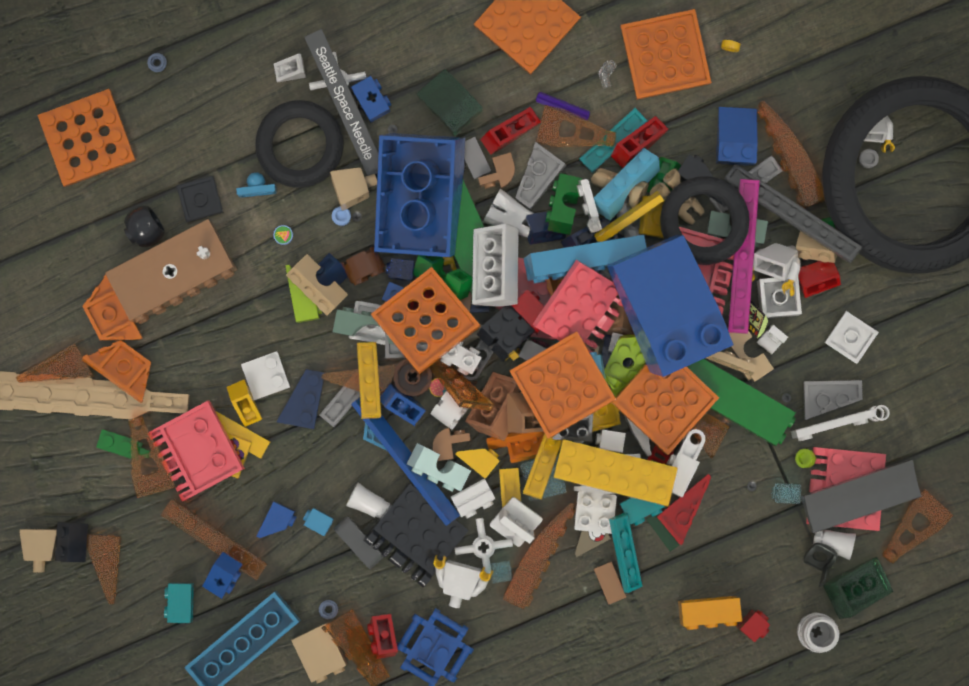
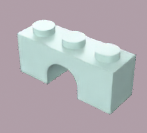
(424, 461)

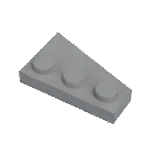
(539, 175)
(829, 395)

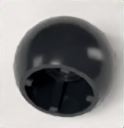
(143, 226)

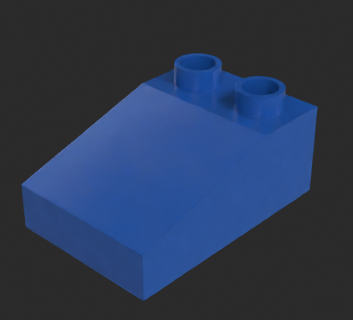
(418, 194)
(669, 306)

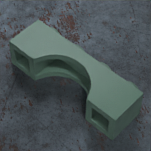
(350, 323)

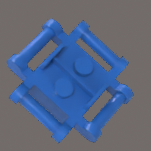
(434, 647)

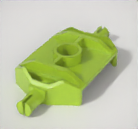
(615, 372)

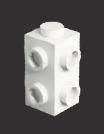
(464, 358)

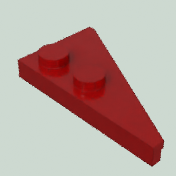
(679, 515)

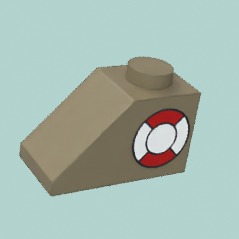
(589, 540)

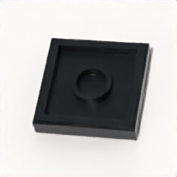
(200, 199)

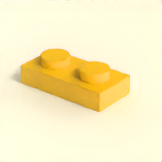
(509, 484)

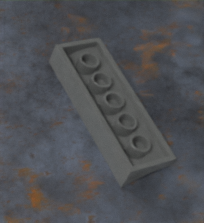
(861, 496)

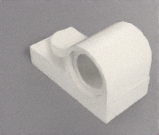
(772, 339)

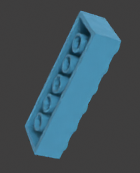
(598, 255)
(243, 642)

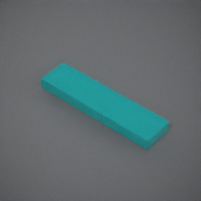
(599, 154)
(625, 552)

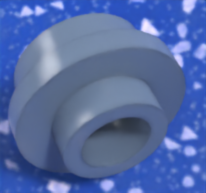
(157, 56)
(323, 613)

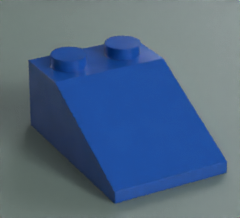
(736, 136)

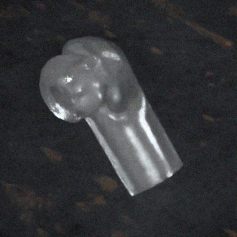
(604, 73)

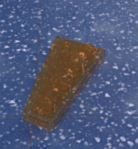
(459, 388)
(352, 638)

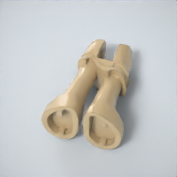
(603, 177)
(672, 179)

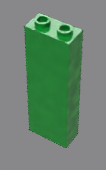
(468, 221)
(745, 404)

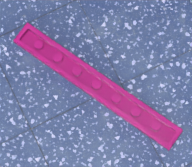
(744, 263)

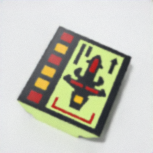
(757, 321)

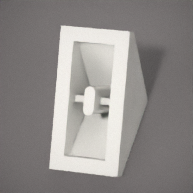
(290, 68)

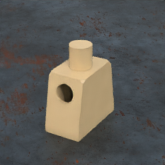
(351, 186)
(38, 546)

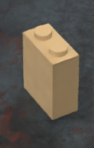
(319, 654)

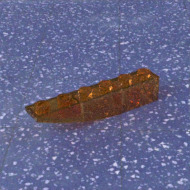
(794, 158)
(212, 537)
(536, 560)

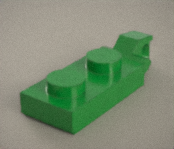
(118, 444)

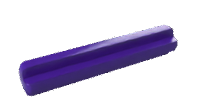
(545, 99)

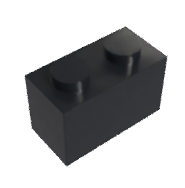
(71, 542)

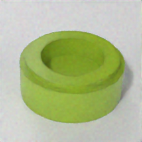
(805, 458)

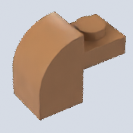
(504, 173)
(443, 442)

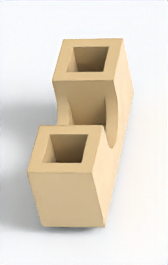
(304, 277)
(763, 365)

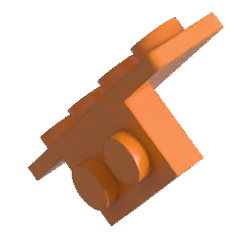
(520, 445)

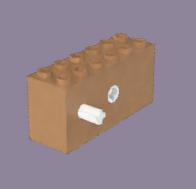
(145, 280)

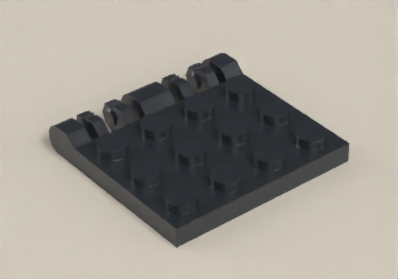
(416, 534)

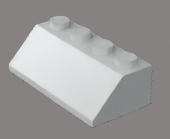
(495, 266)

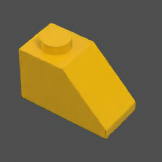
(244, 403)
(480, 460)

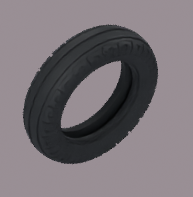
(282, 114)
(721, 190)

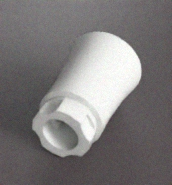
(367, 502)
(840, 542)

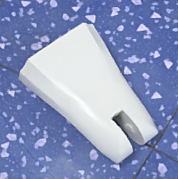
(508, 211)

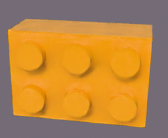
(710, 612)

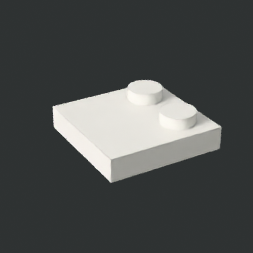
(851, 337)
(265, 375)

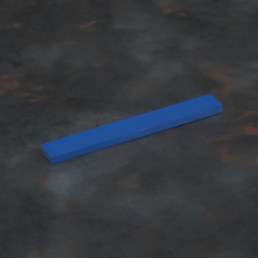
(401, 455)

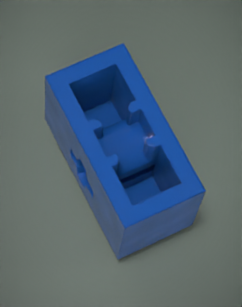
(375, 109)
(402, 404)
(222, 575)

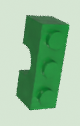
(561, 216)
(456, 280)

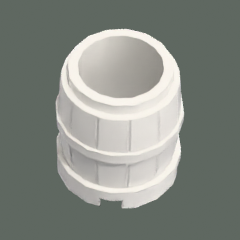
(823, 642)

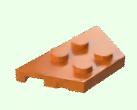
(108, 315)
(122, 367)

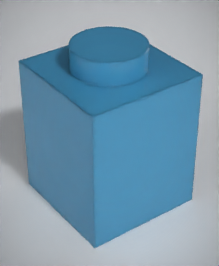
(318, 521)

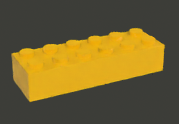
(616, 473)

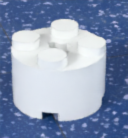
(448, 411)

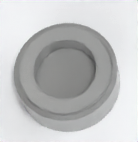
(868, 158)

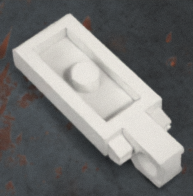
(589, 206)

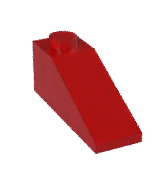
(510, 130)
(641, 138)

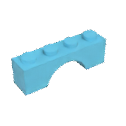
(613, 195)

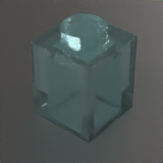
(786, 493)
(501, 571)

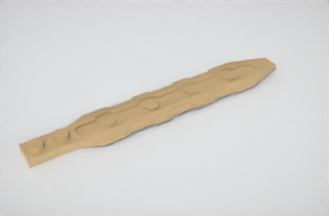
(84, 398)

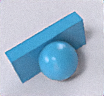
(256, 187)

